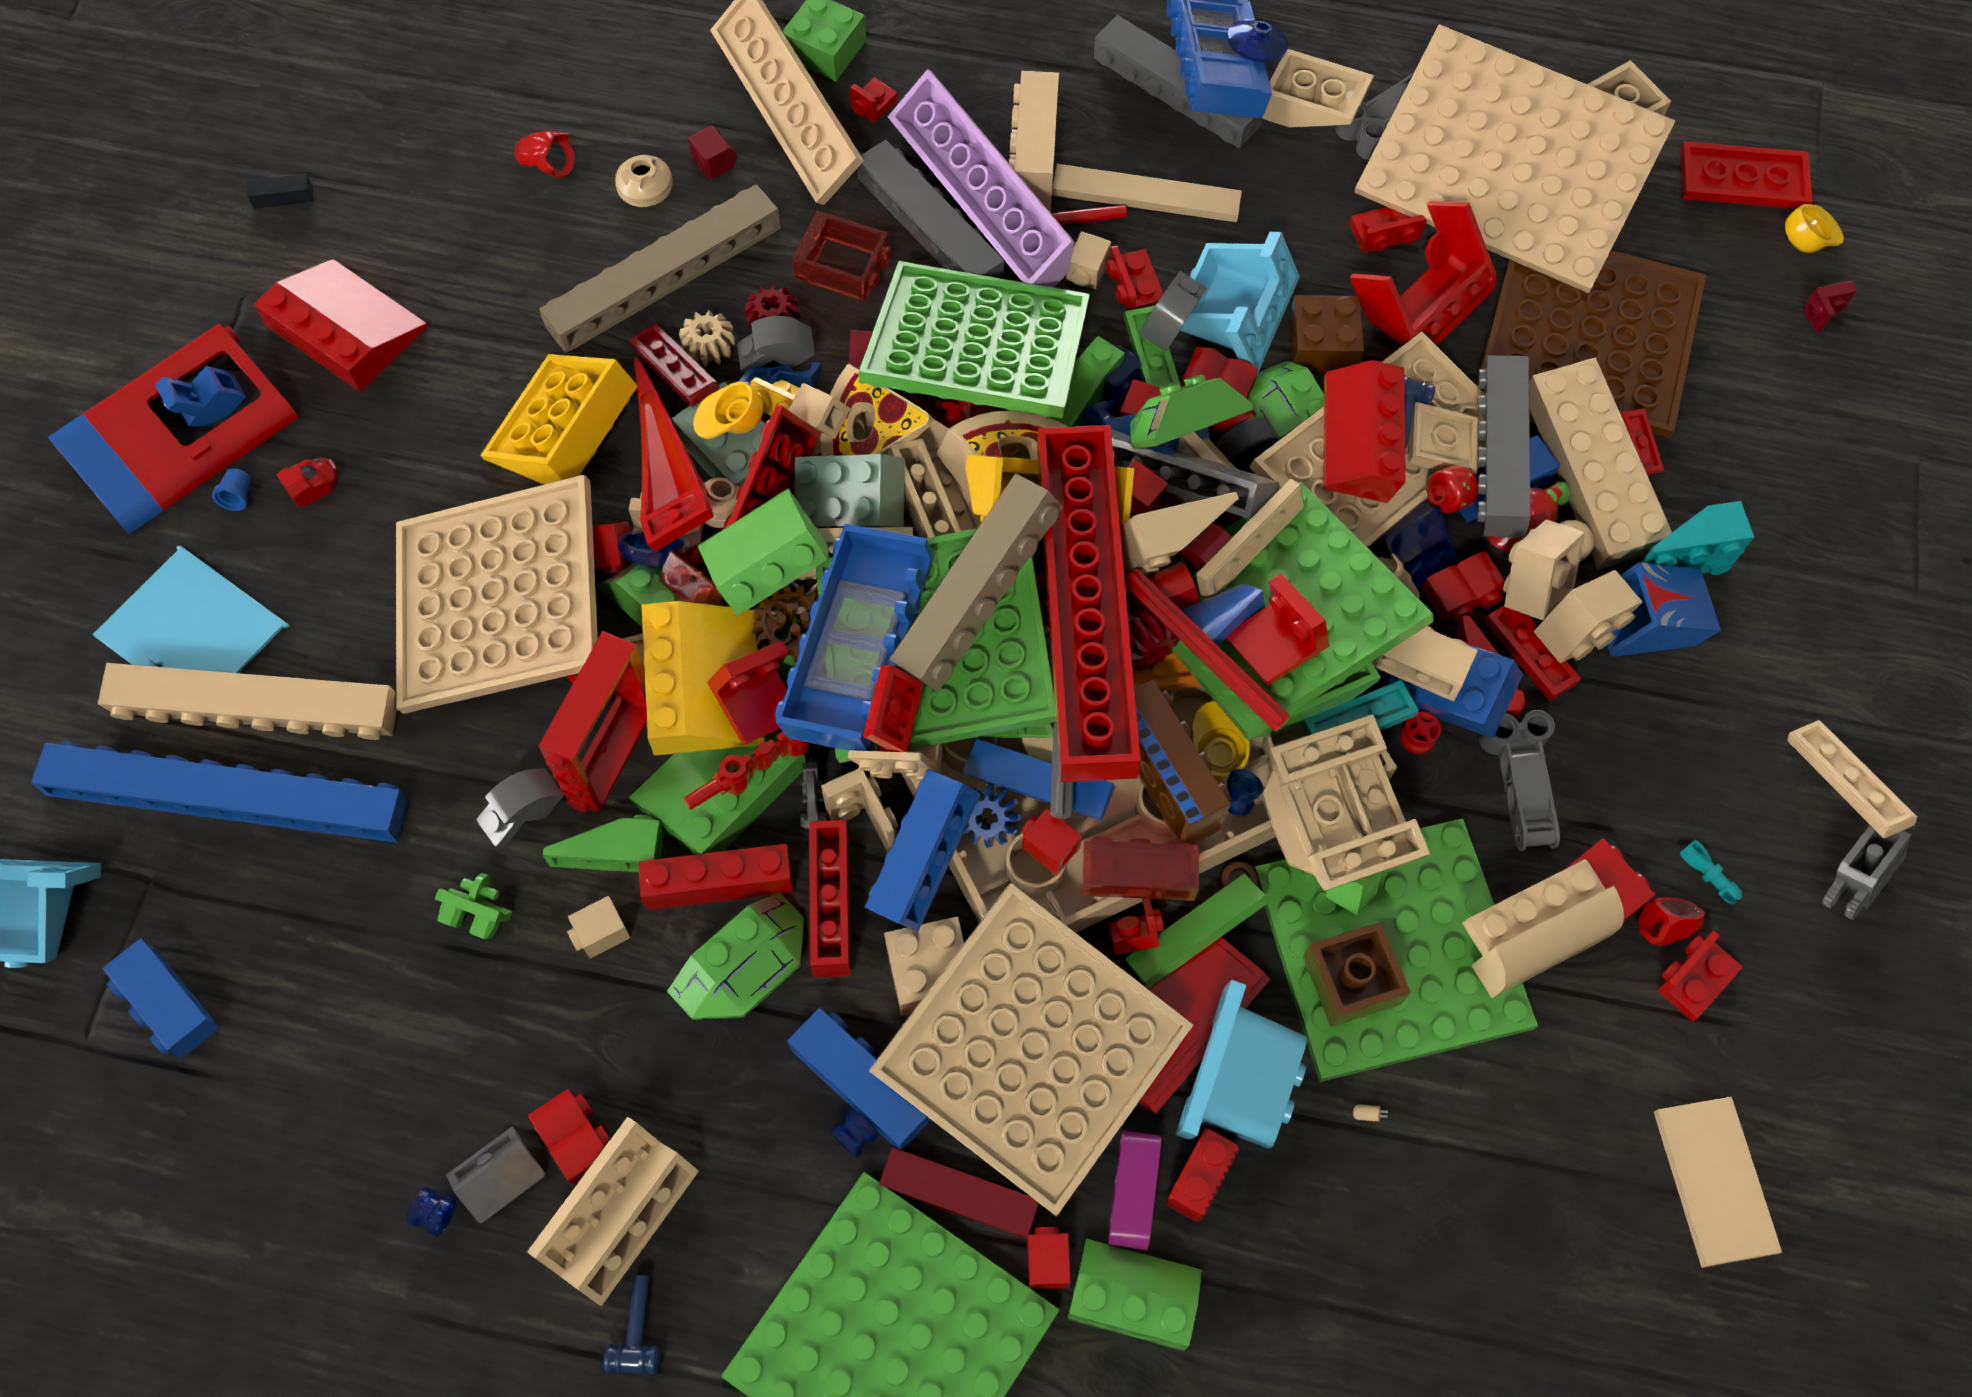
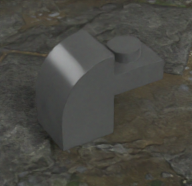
(1172, 310)
(777, 340)
(518, 799)

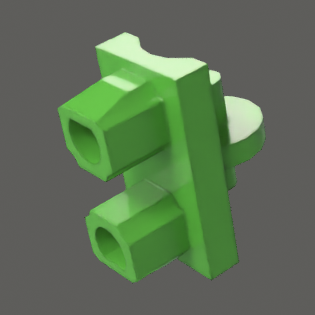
(487, 914)

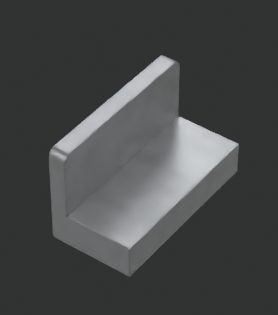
(495, 1175)

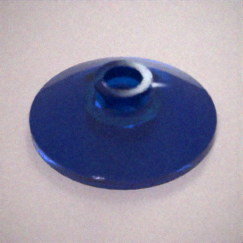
(1257, 40)

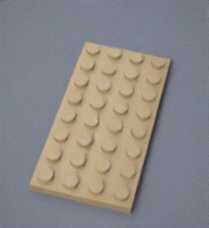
(1301, 451)

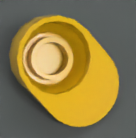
(1812, 229)
(730, 409)
(1220, 741)

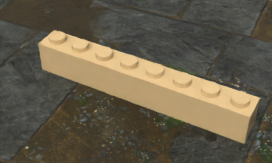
(248, 699)

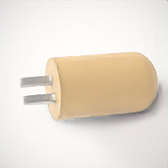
(1368, 1112)

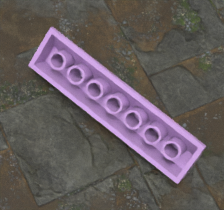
(983, 183)

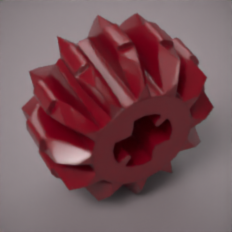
(771, 303)
(1149, 641)

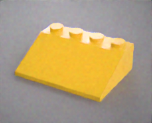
(561, 418)
(681, 653)

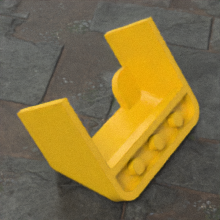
(991, 475)

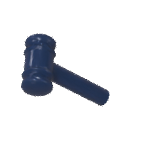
(1415, 392)
(634, 1357)

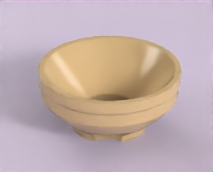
(644, 189)

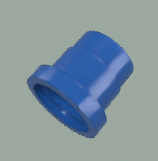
(232, 490)

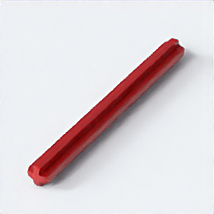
(1206, 650)

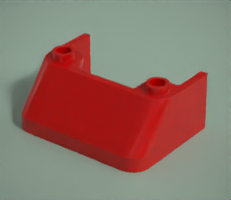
(1446, 293)

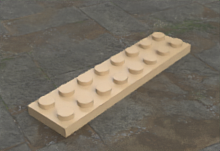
(787, 97)

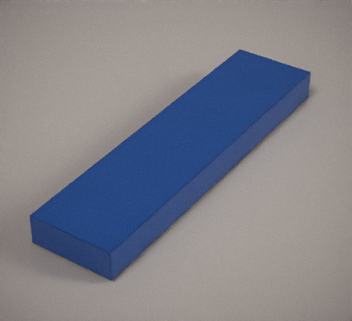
(1033, 778)

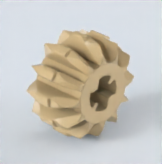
(707, 338)

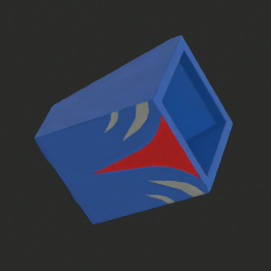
(1672, 612)

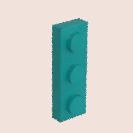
(1388, 705)

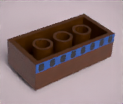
(1175, 770)

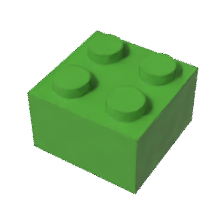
(826, 36)

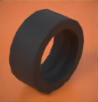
(1247, 442)

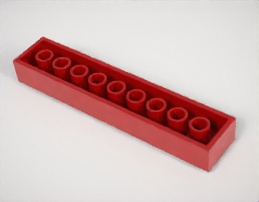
(1088, 608)

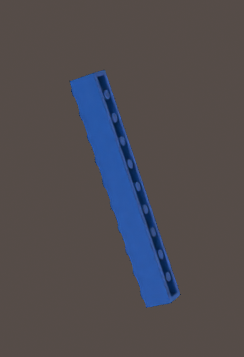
(221, 791)

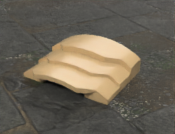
(1338, 806)

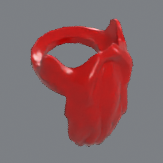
(534, 148)

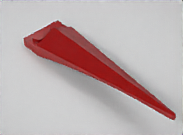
(672, 489)

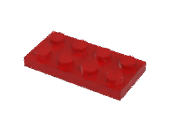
(1745, 175)

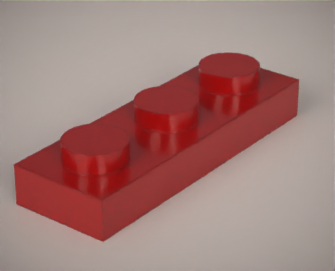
(1518, 636)

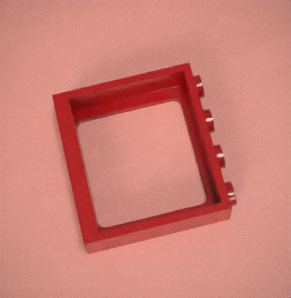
(609, 667)

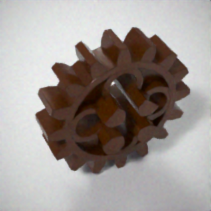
(770, 625)

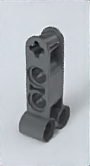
(1373, 119)
(1526, 778)

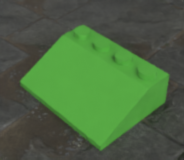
(721, 818)

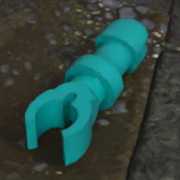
(1698, 857)

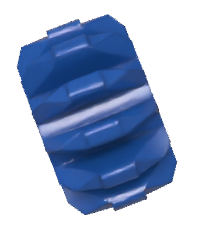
(1003, 822)

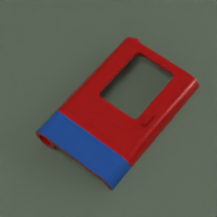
(134, 457)

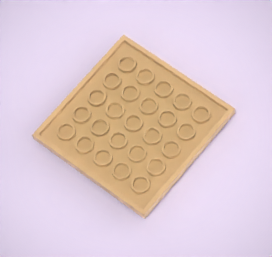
(494, 594)
(1031, 1049)

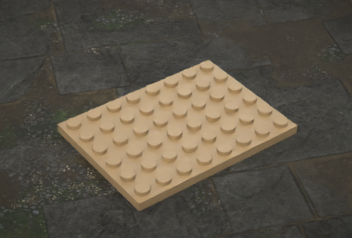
(1527, 147)

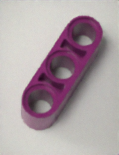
(1134, 1190)

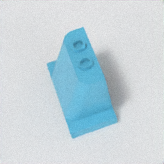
(1243, 295)
(36, 907)
(1244, 1074)

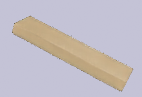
(1250, 539)
(1852, 779)

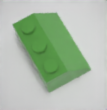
(763, 552)
(1136, 1295)

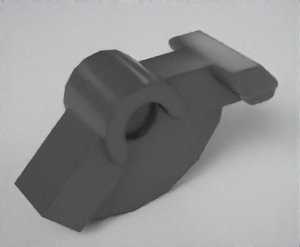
(812, 795)

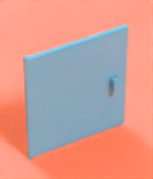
(190, 620)

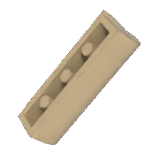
(932, 493)
(1543, 927)
(613, 1211)

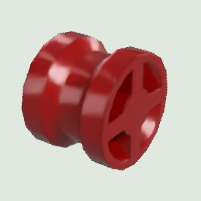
(1425, 725)

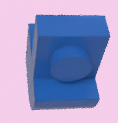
(205, 400)

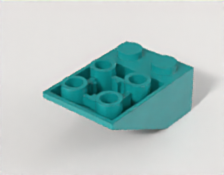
(1707, 540)

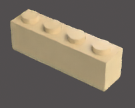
(1430, 662)

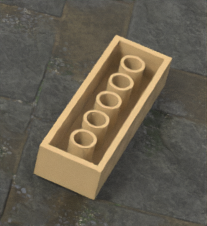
(1597, 462)

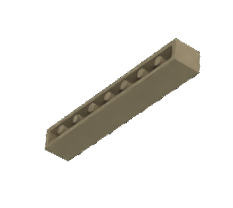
(660, 268)

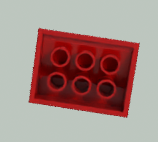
(339, 321)
(774, 461)

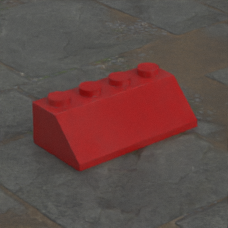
(1364, 431)

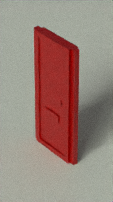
(1195, 994)

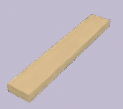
(1146, 193)

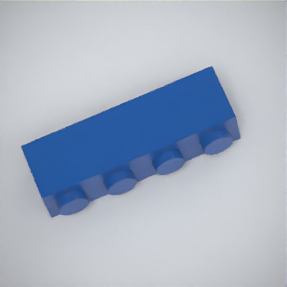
(922, 850)
(845, 1068)

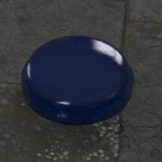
(635, 549)

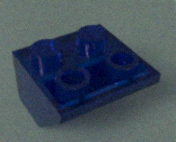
(1419, 543)

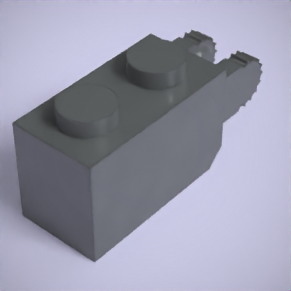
(1867, 870)

